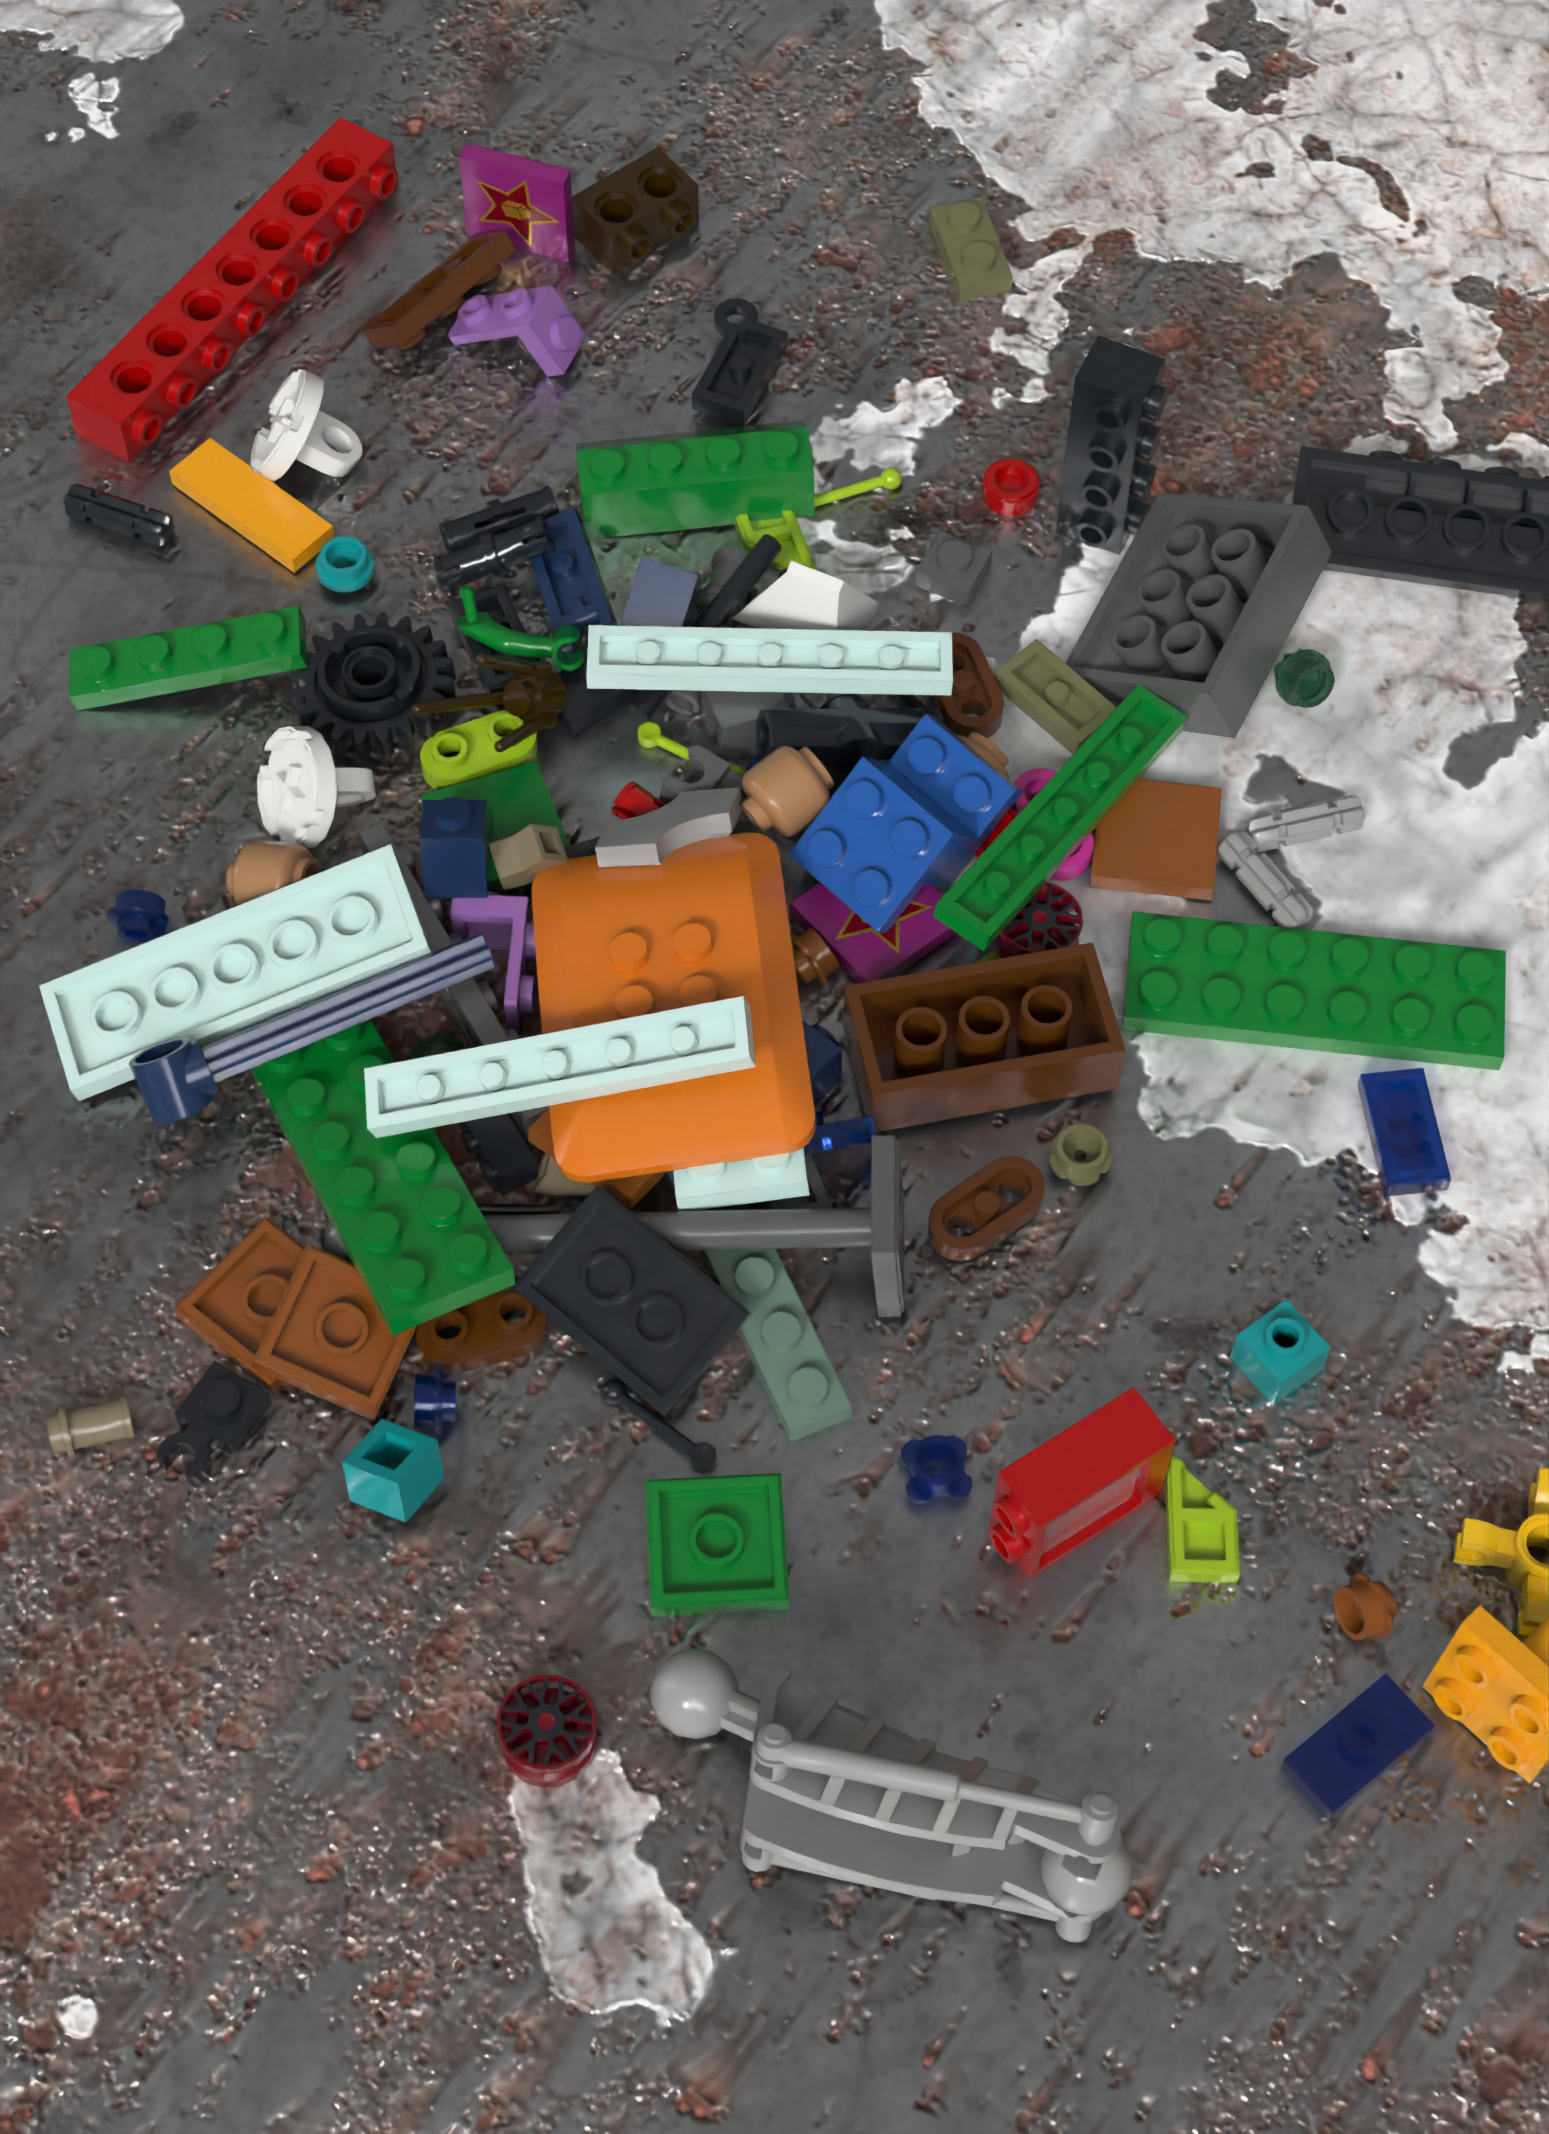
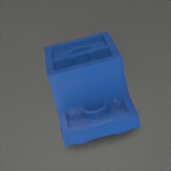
(905, 823)

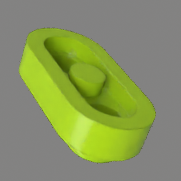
(476, 750)

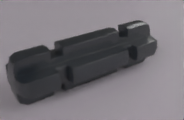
(118, 514)

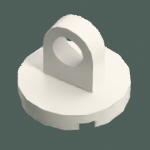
(301, 432)
(304, 786)

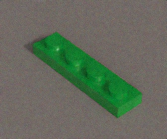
(188, 658)

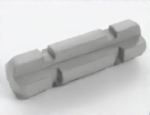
(1306, 822)
(1265, 880)

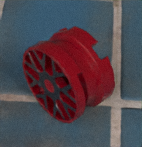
(1044, 916)
(547, 1732)

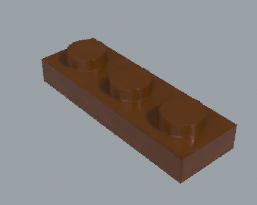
(440, 291)

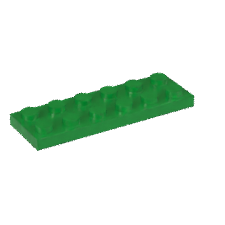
(1315, 990)
(389, 1196)

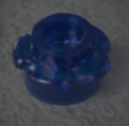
(138, 915)
(433, 1401)

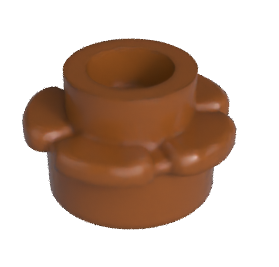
(813, 957)
(1365, 1608)

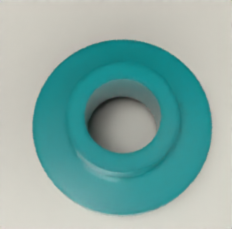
(343, 553)

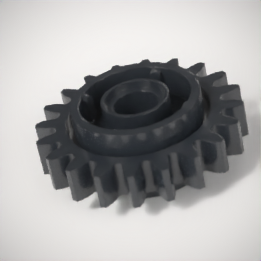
(368, 680)

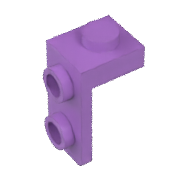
(531, 314)
(504, 926)

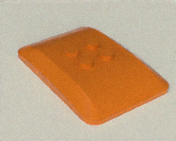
(661, 941)

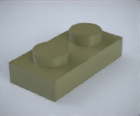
(970, 249)
(1053, 695)

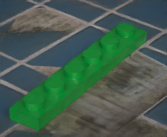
(1059, 818)

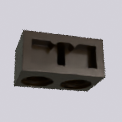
(635, 210)

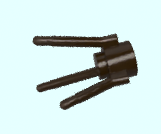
(532, 695)

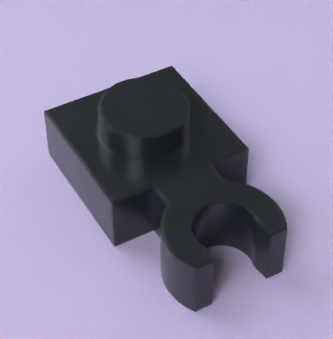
(215, 1414)

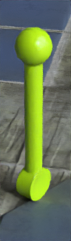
(889, 479)
(650, 736)

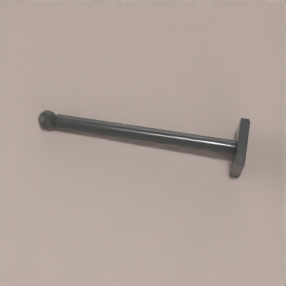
(872, 1227)

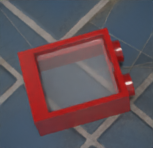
(1080, 1483)

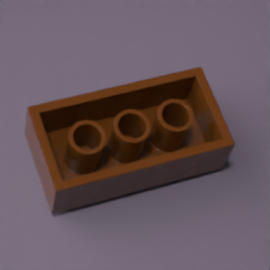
(982, 1037)

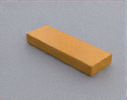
(252, 505)

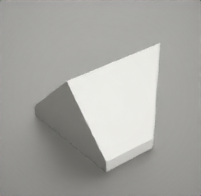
(808, 601)

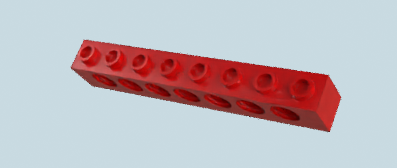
(233, 290)

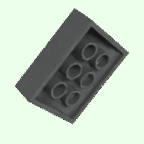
(1203, 606)

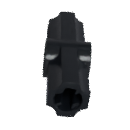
(840, 730)

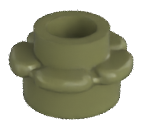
(1083, 1140)

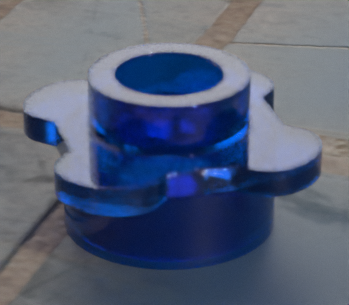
(936, 1450)

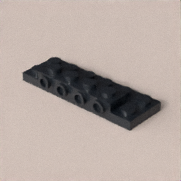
(1429, 521)

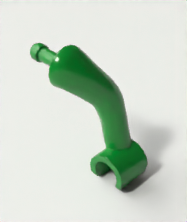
(500, 638)

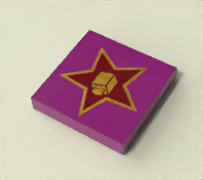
(518, 197)
(861, 948)

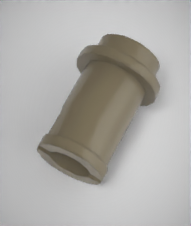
(89, 1425)

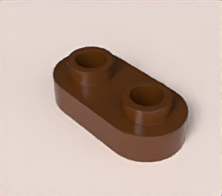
(972, 691)
(982, 1211)
(483, 1335)

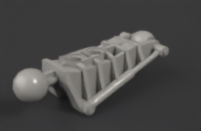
(892, 1812)

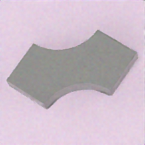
(683, 821)

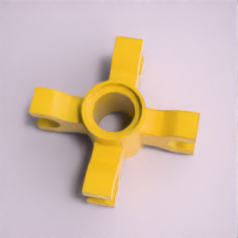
(1490, 1545)

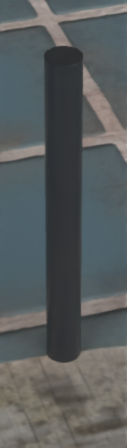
(718, 612)

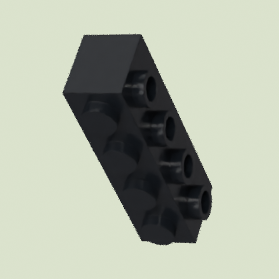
(1110, 445)

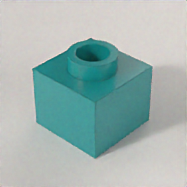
(1278, 1369)
(393, 1470)

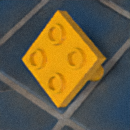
(1498, 1690)

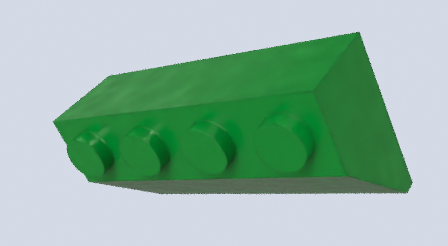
(695, 479)

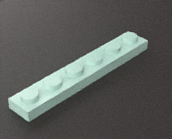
(769, 660)
(560, 1067)

